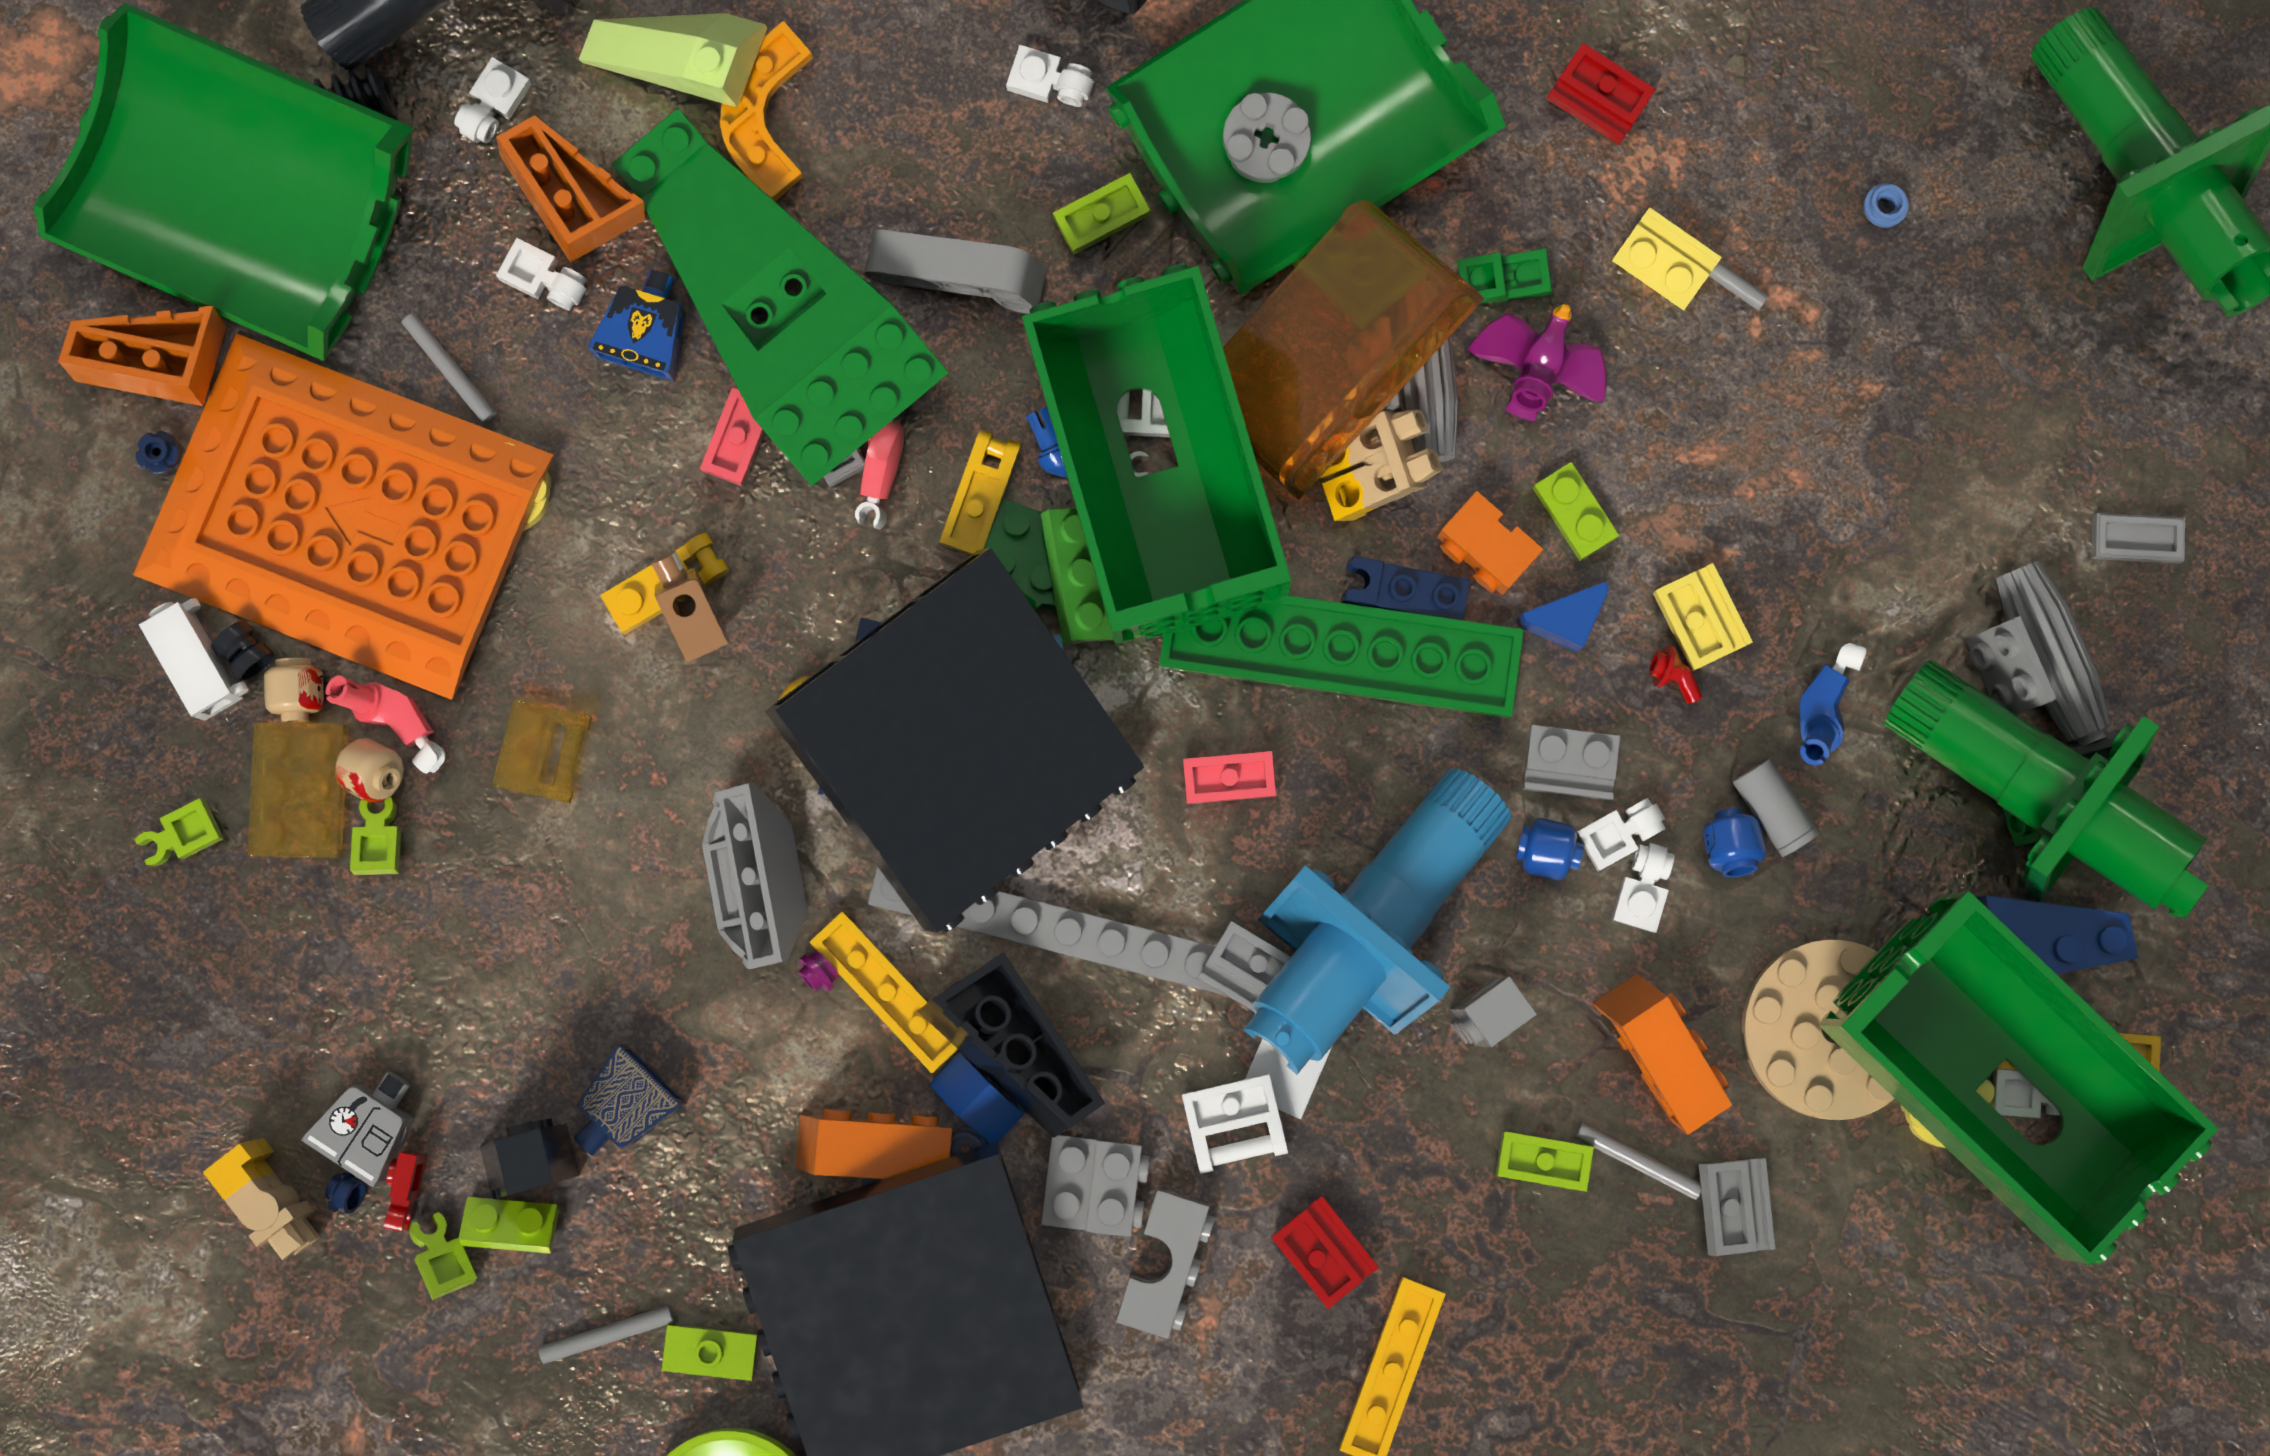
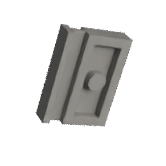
(1571, 762)
(1242, 965)
(1736, 1206)

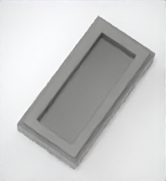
(2138, 538)

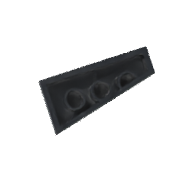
(1014, 1044)

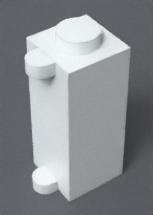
(189, 660)

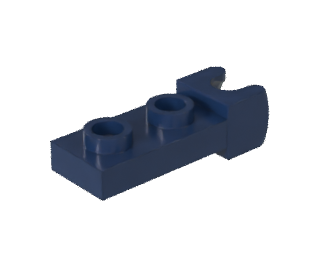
(1407, 589)

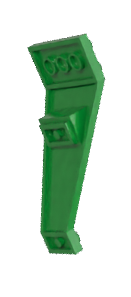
(825, 360)

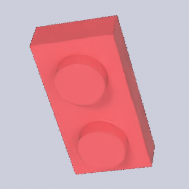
(733, 442)
(1229, 777)

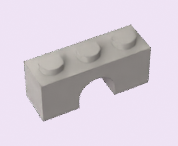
(1491, 1013)
(1156, 1303)

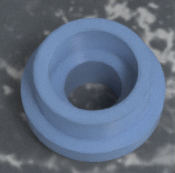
(1891, 194)

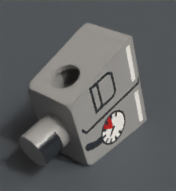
(364, 1129)

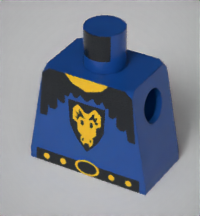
(643, 329)

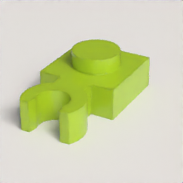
(185, 831)
(377, 845)
(443, 1263)

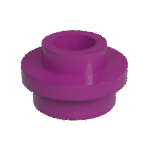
(817, 972)

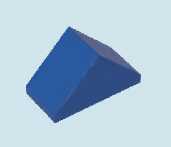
(1567, 619)
(976, 1099)

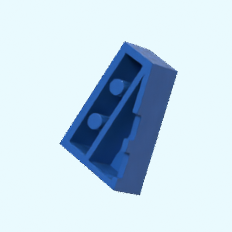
(2067, 935)

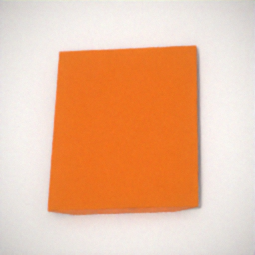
(344, 516)

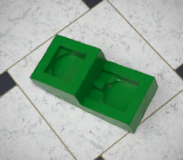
(1508, 276)

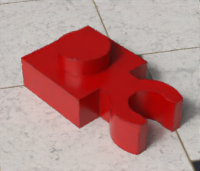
(405, 1181)

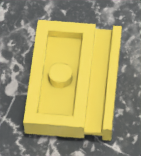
(1666, 258)
(1702, 617)

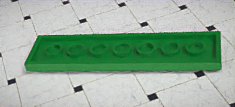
(1358, 654)

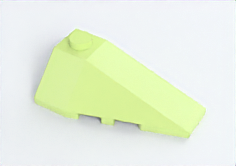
(686, 53)

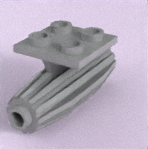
(1436, 395)
(2041, 657)

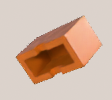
(1487, 545)

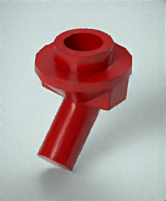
(1668, 667)

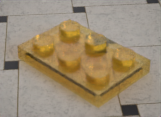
(296, 791)

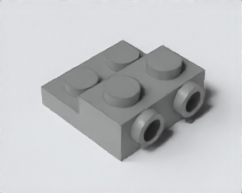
(1094, 1185)

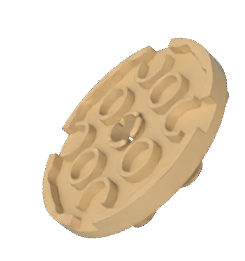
(1788, 1043)

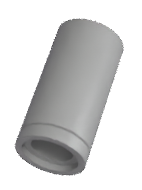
(1776, 807)

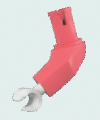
(880, 471)
(387, 707)

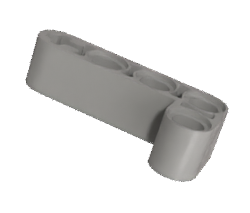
(957, 266)

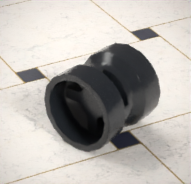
(242, 650)

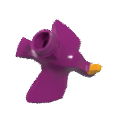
(1542, 360)

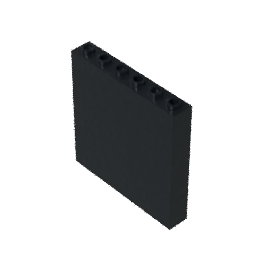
(957, 741)
(907, 1313)

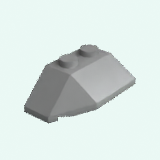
(754, 876)

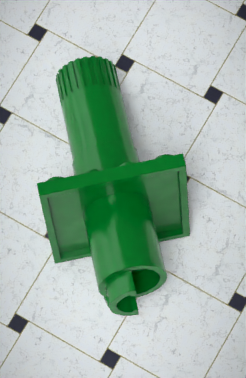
(2167, 178)
(2072, 802)

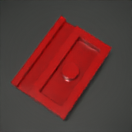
(1601, 94)
(1324, 1252)

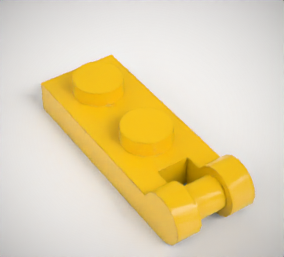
(980, 494)
(634, 599)

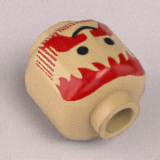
(294, 689)
(369, 770)

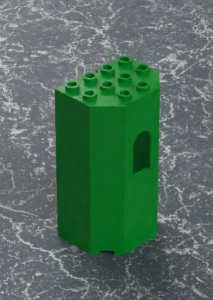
(1181, 539)
(1960, 999)

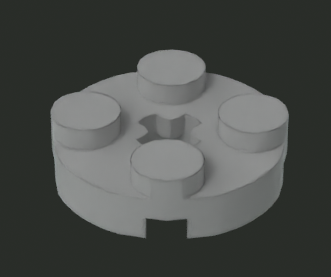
(1255, 114)

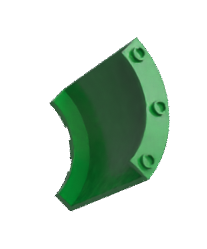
(1377, 105)
(228, 182)

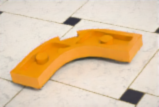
(746, 128)

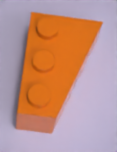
(567, 190)
(148, 355)
(1666, 1052)
(868, 1147)

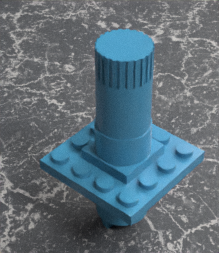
(1359, 942)

